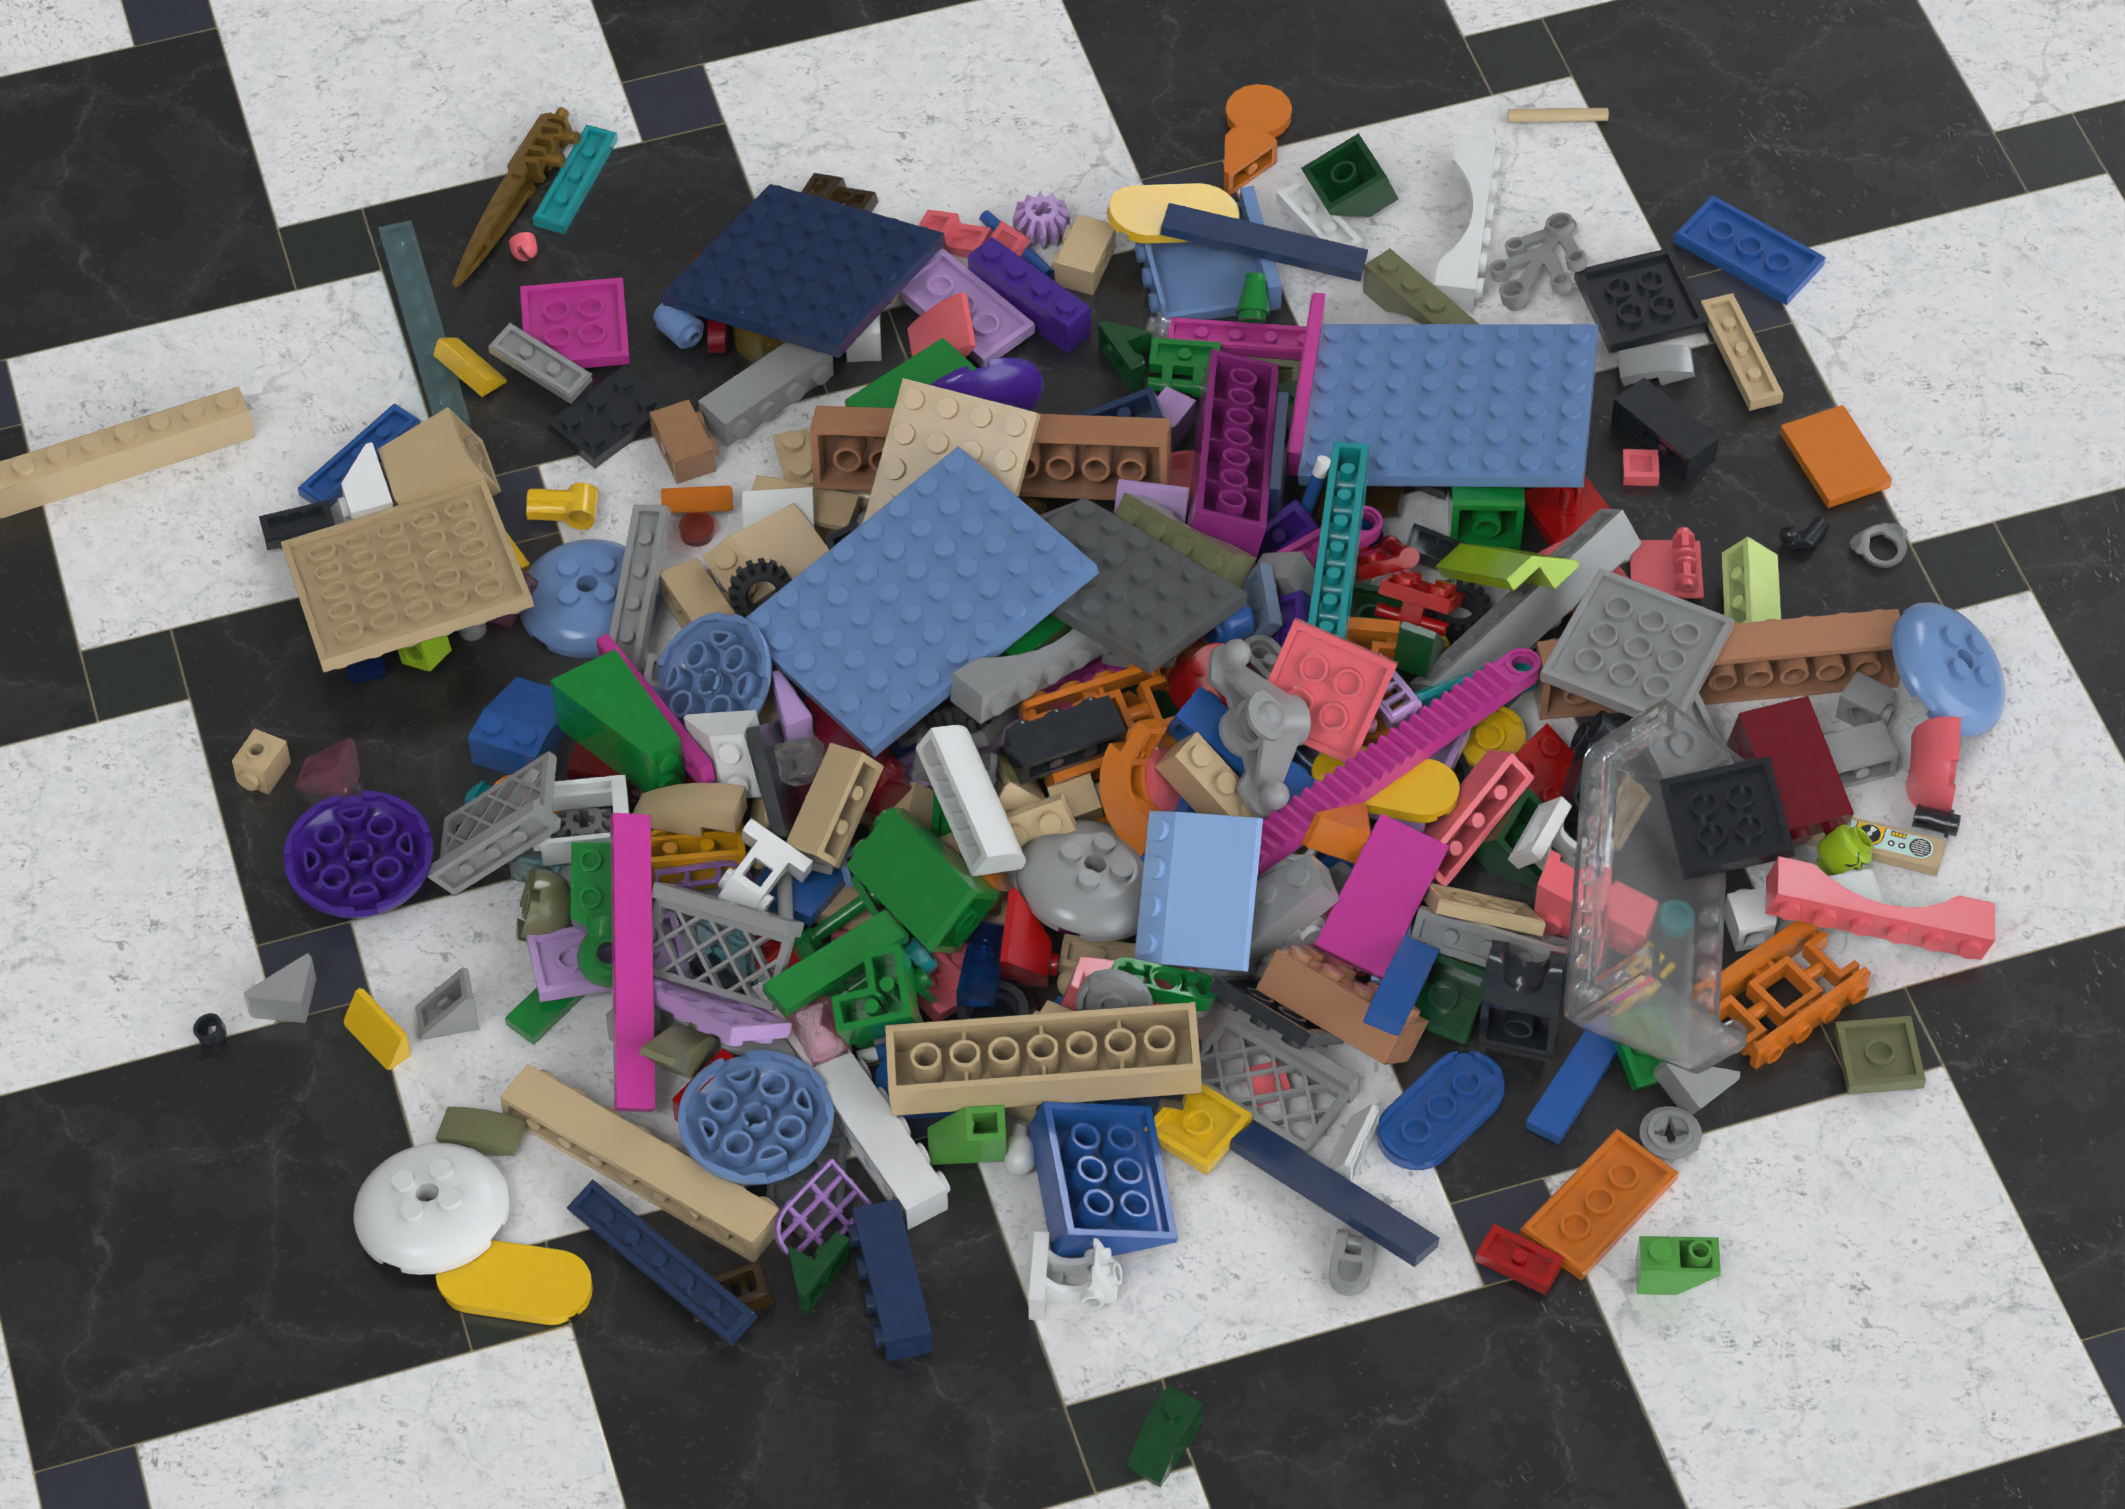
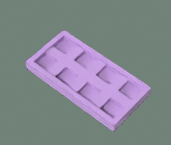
(719, 1015)

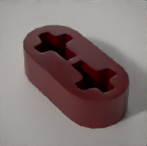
(717, 337)

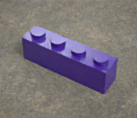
(1048, 305)

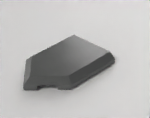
(785, 1189)

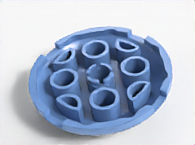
(563, 610)
(1949, 666)
(715, 667)
(749, 1089)

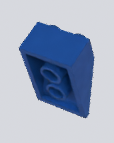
(516, 728)

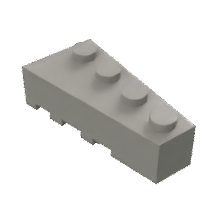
(1283, 904)

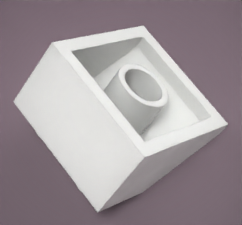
(727, 746)

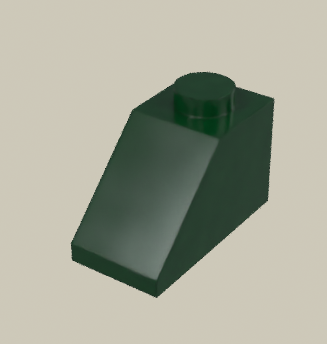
(1165, 1436)

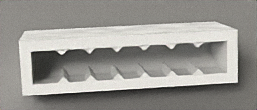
(969, 801)

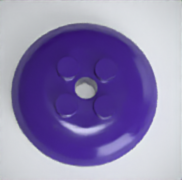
(1002, 381)
(358, 854)

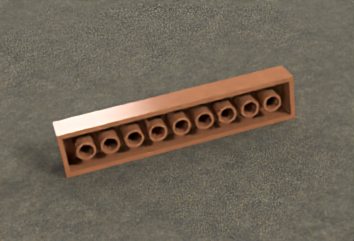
(1067, 459)
(1770, 661)

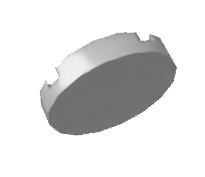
(1112, 990)

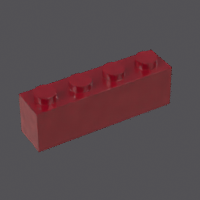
(892, 782)

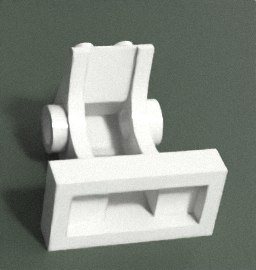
(1541, 833)
(773, 854)
(1050, 1269)

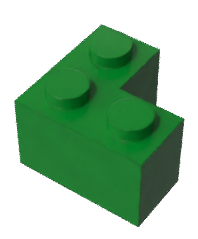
(886, 1001)

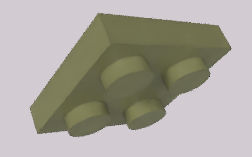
(1879, 1055)

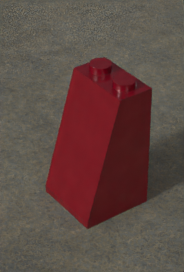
(1801, 765)

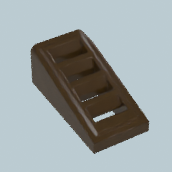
(742, 1277)

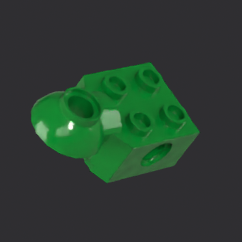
(592, 907)

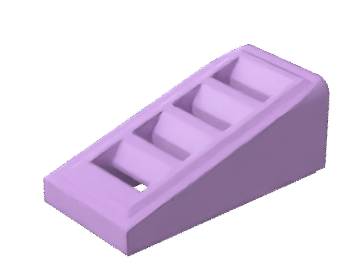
(1412, 704)
(792, 713)

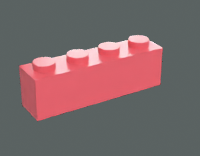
(1481, 804)

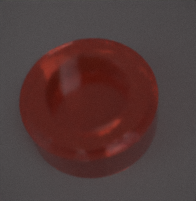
(696, 529)

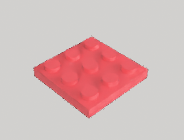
(1337, 683)

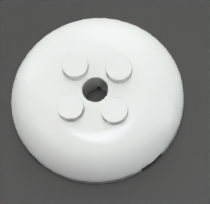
(433, 1235)

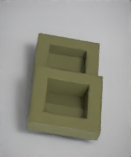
(485, 1130)

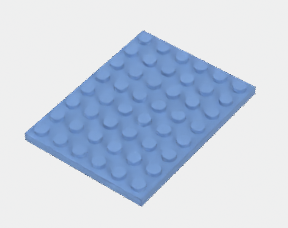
(1456, 402)
(915, 595)

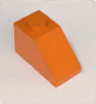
(1247, 155)

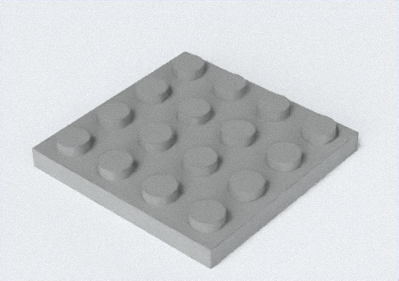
(1636, 646)

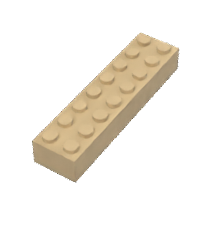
(1043, 1058)

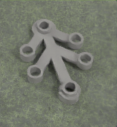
(1559, 229)

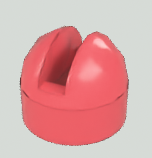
(523, 245)

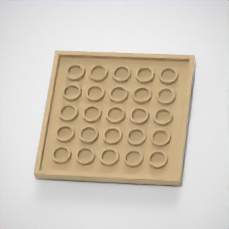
(406, 575)

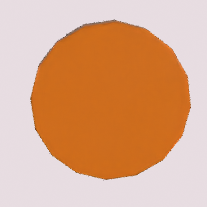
(1262, 105)

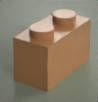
(683, 441)

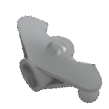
(1260, 726)

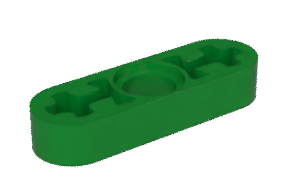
(1190, 981)

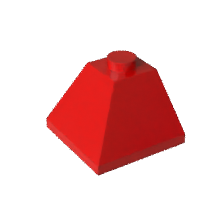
(1026, 946)

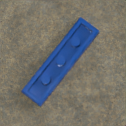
(326, 481)
(1401, 986)
(1572, 1087)

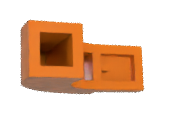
(1124, 785)

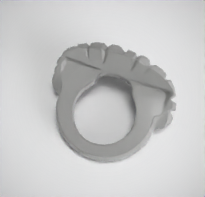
(1893, 532)

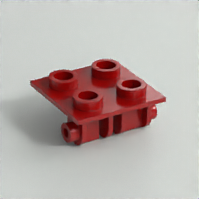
(1548, 761)

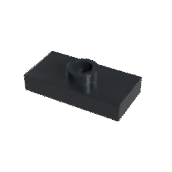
(295, 522)
(1431, 545)

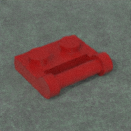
(1385, 558)

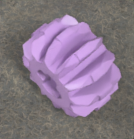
(1041, 219)

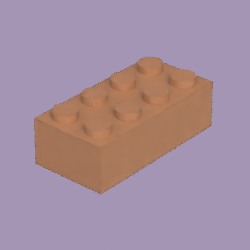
(1336, 1002)

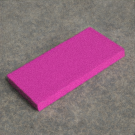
(1381, 896)

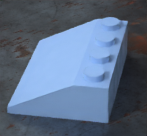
(1198, 890)

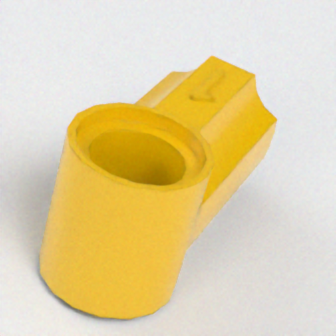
(573, 506)

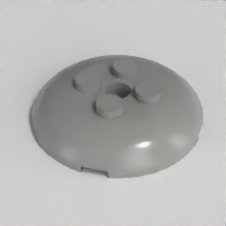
(1083, 882)

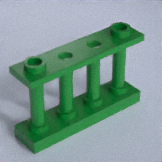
(812, 939)

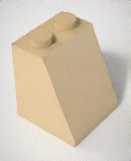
(435, 458)

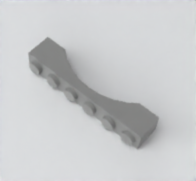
(997, 683)

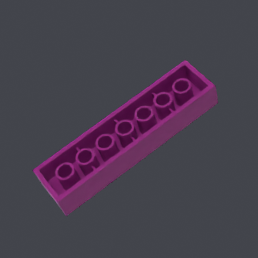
(1234, 450)

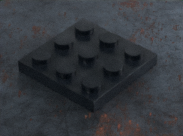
(1641, 300)
(1726, 818)
(1266, 1013)

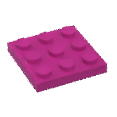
(579, 320)

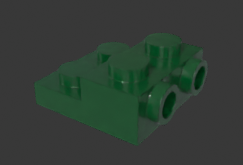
(1452, 999)

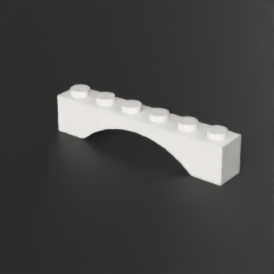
(1472, 175)

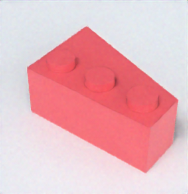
(1555, 895)

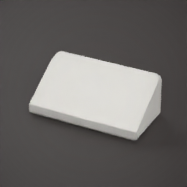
(1354, 1142)

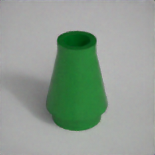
(1253, 302)

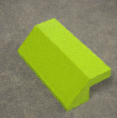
(1505, 567)

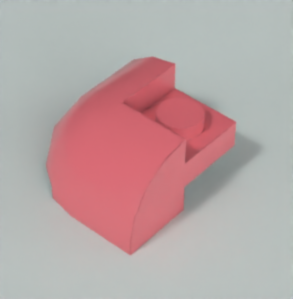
(1934, 762)

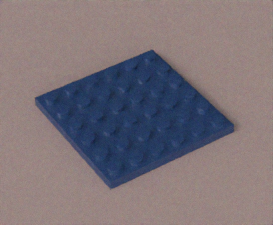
(804, 270)

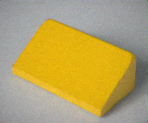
(468, 365)
(376, 1030)

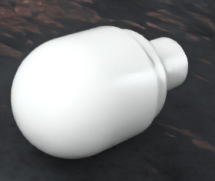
(1020, 1151)

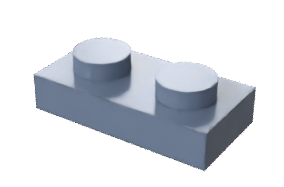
(1263, 600)

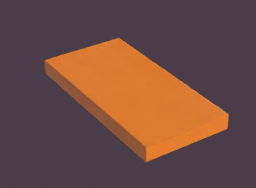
(1600, 1203)

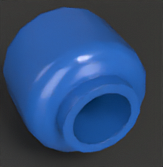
(1238, 626)

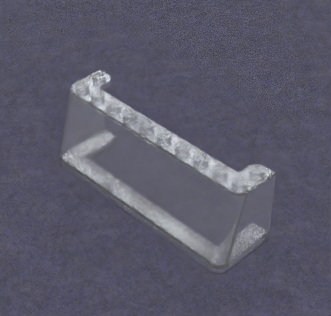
(1639, 935)

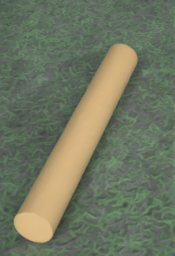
(1557, 115)

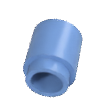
(679, 326)

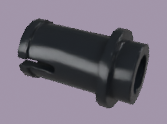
(1936, 820)

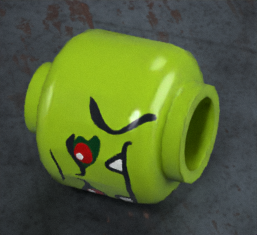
(1844, 850)

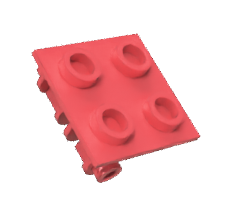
(1670, 565)

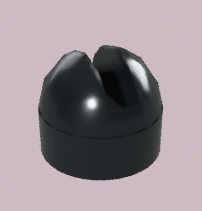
(204, 1032)

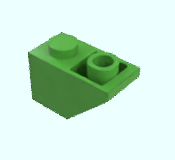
(969, 1136)
(1675, 1263)

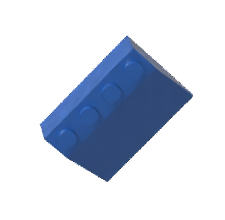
(1101, 1178)

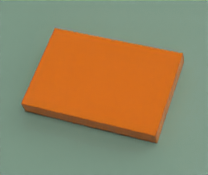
(1835, 456)

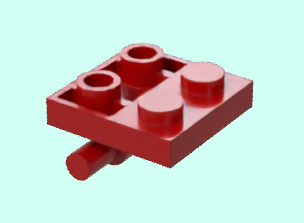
(1417, 598)

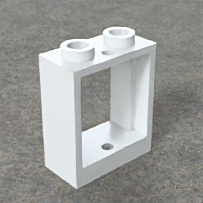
(578, 795)

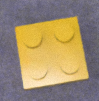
(1202, 1129)

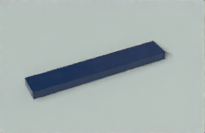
(1264, 242)
(1334, 1193)
(662, 1262)

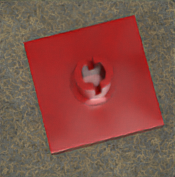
(1562, 510)

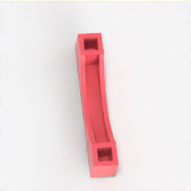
(1808, 895)

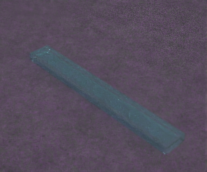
(421, 317)

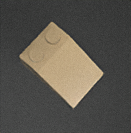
(779, 537)

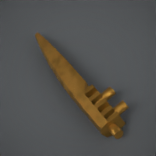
(535, 154)

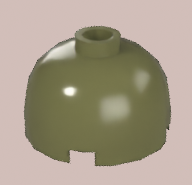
(544, 904)

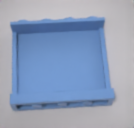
(1202, 279)

